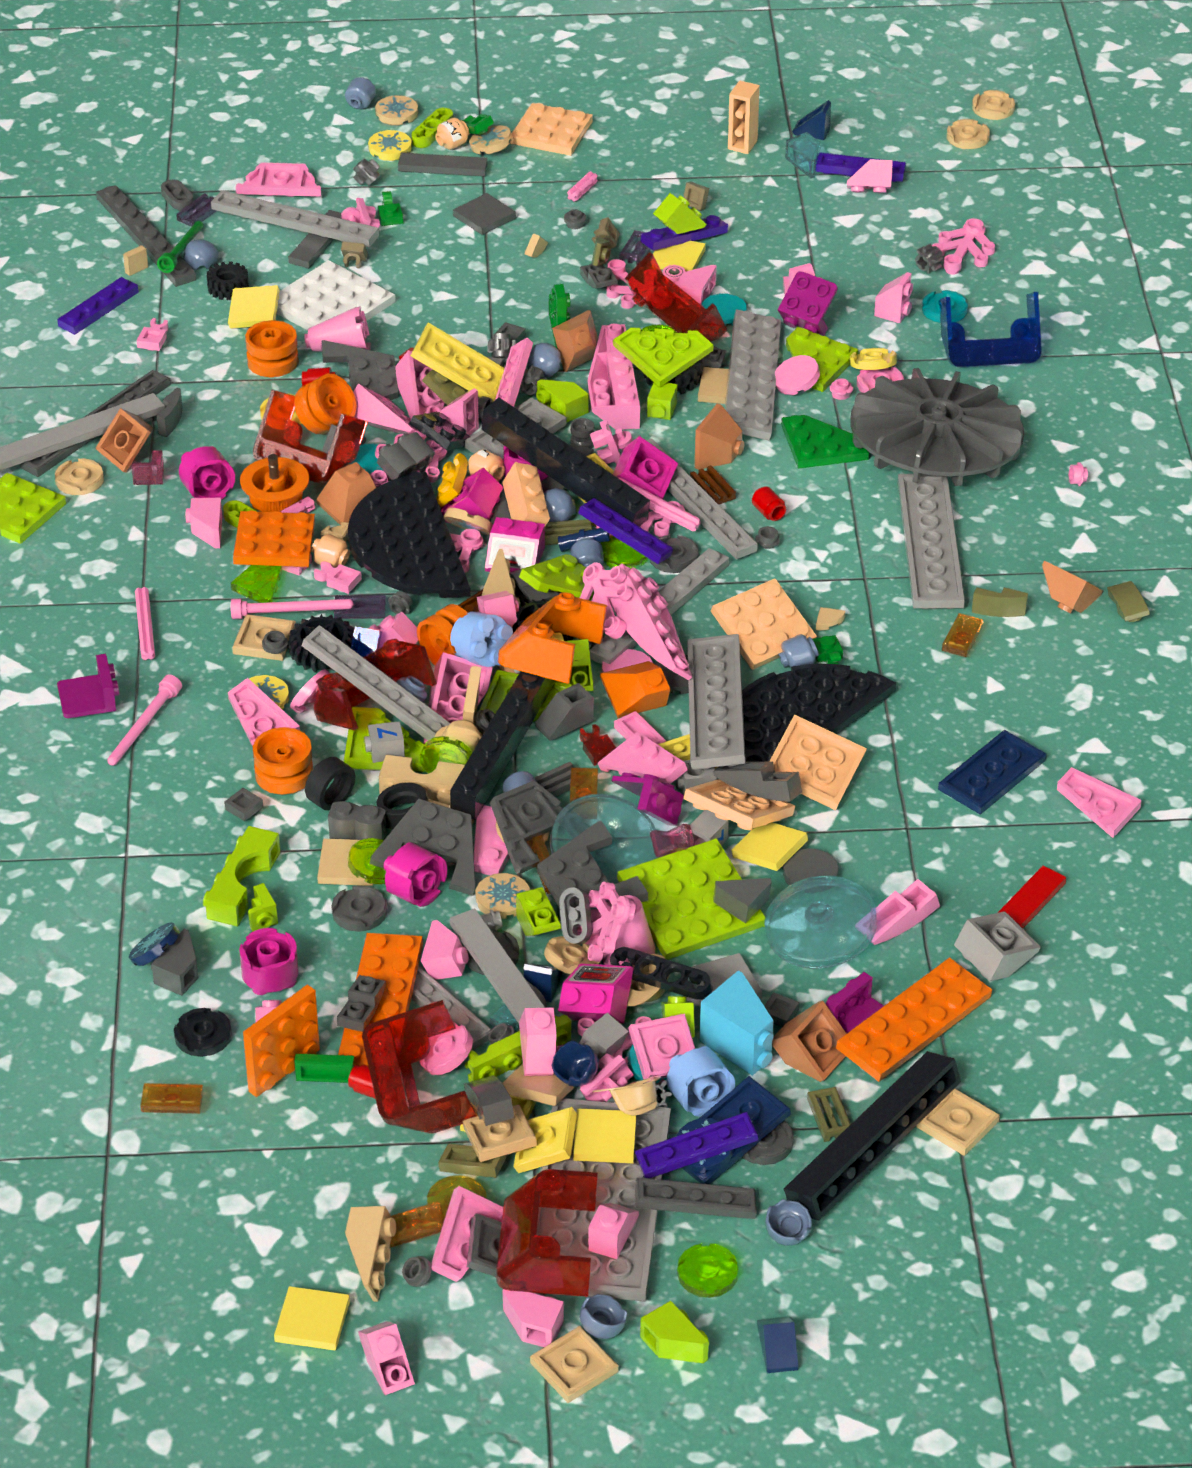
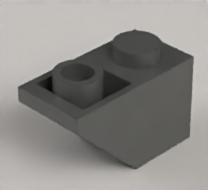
(566, 712)
(176, 966)

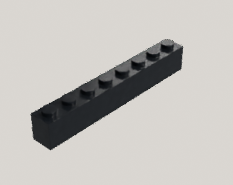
(562, 461)
(499, 743)
(873, 1134)

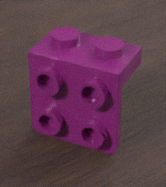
(807, 302)
(90, 693)
(656, 797)
(854, 1002)

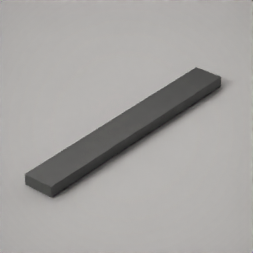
(150, 383)

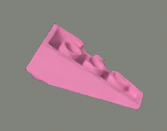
(414, 392)
(381, 412)
(452, 679)

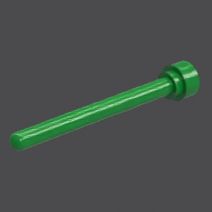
(168, 261)

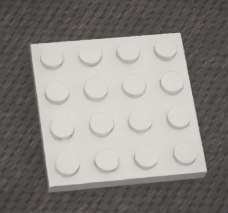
(328, 293)

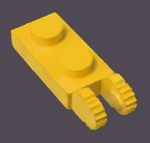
(452, 479)

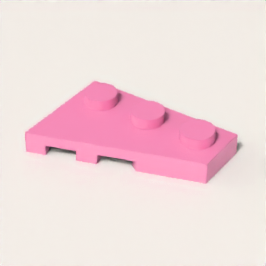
(257, 711)
(642, 756)
(1099, 801)
(489, 849)
(453, 1243)

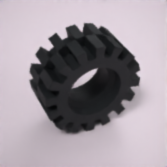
(225, 278)

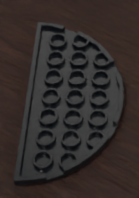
(405, 539)
(816, 692)

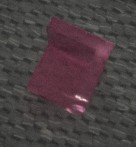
(150, 472)
(672, 841)

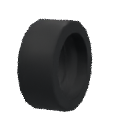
(322, 775)
(397, 795)

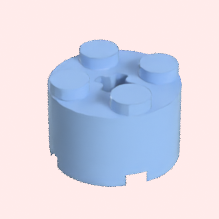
(480, 637)
(699, 1080)

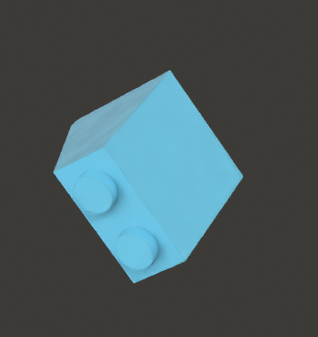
(737, 1024)

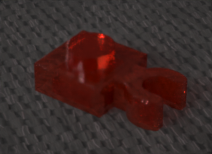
(596, 746)

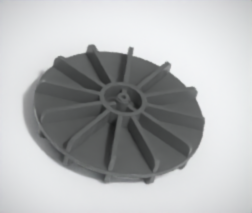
(936, 427)

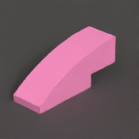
(904, 911)

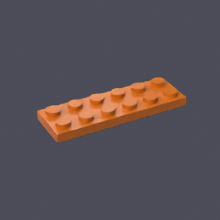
(395, 961)
(913, 1019)

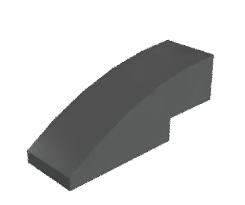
(761, 780)
(490, 1100)

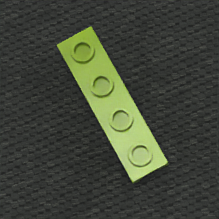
(507, 1053)

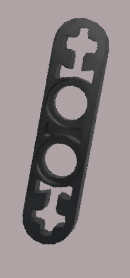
(663, 969)

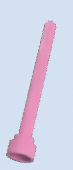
(241, 608)
(168, 688)

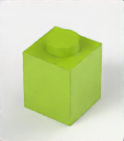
(662, 401)

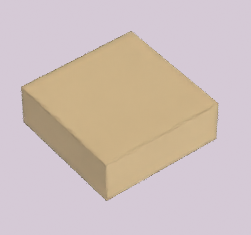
(135, 260)

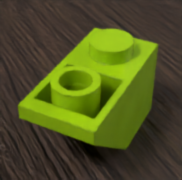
(678, 216)
(563, 398)
(581, 666)
(535, 912)
(679, 1005)
(673, 1335)

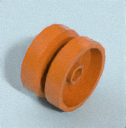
(271, 348)
(323, 401)
(436, 631)
(282, 760)

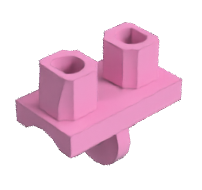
(361, 214)
(618, 441)
(613, 1074)

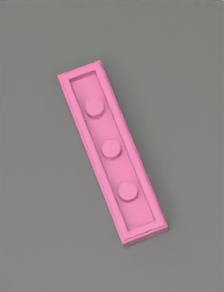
(514, 371)

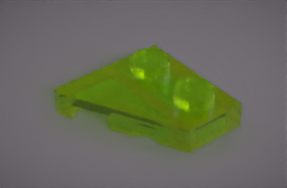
(258, 582)

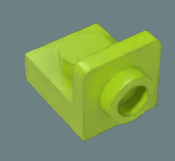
(264, 909)

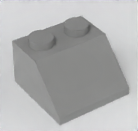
(995, 945)

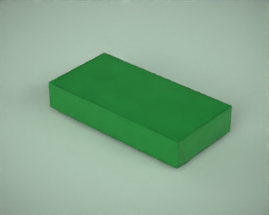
(323, 1067)

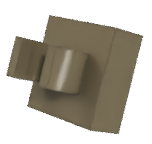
(696, 195)
(607, 228)
(354, 251)

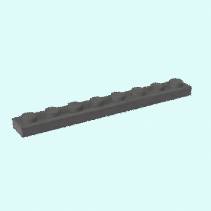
(143, 232)

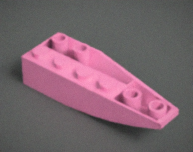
(613, 382)
(650, 621)

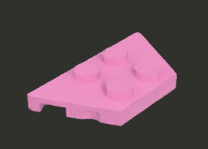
(280, 179)

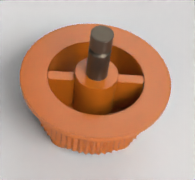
(274, 483)

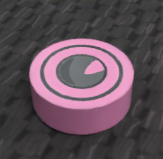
(673, 272)

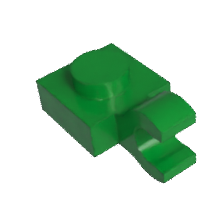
(479, 124)
(388, 212)
(828, 649)

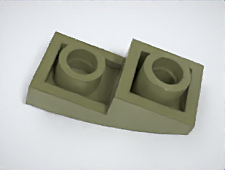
(601, 250)
(1128, 601)
(1004, 604)

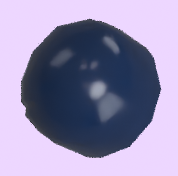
(575, 1064)

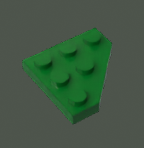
(557, 306)
(819, 443)

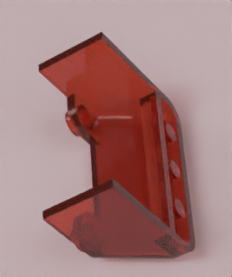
(671, 303)
(283, 436)
(395, 659)
(390, 1050)
(534, 1261)

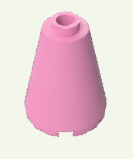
(346, 328)
(634, 934)

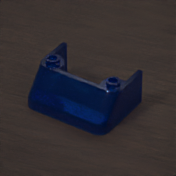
(1020, 348)

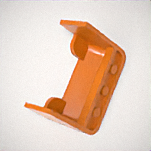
(533, 645)

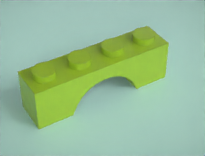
(253, 853)

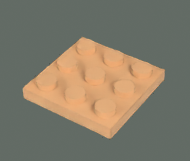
(551, 129)
(762, 620)
(821, 758)
(736, 805)

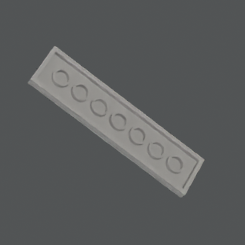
(752, 373)
(930, 542)
(715, 702)

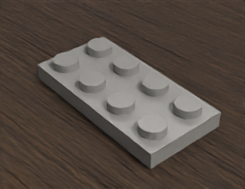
(533, 409)

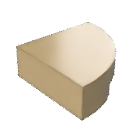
(535, 246)
(337, 531)
(829, 617)

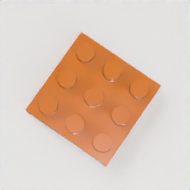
(274, 539)
(278, 1037)

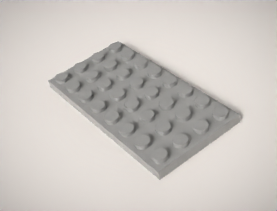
(629, 1274)

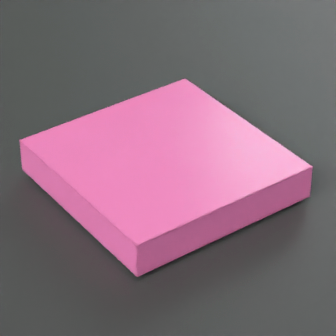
(659, 1042)

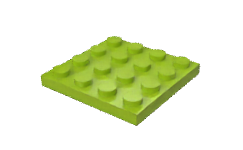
(681, 899)

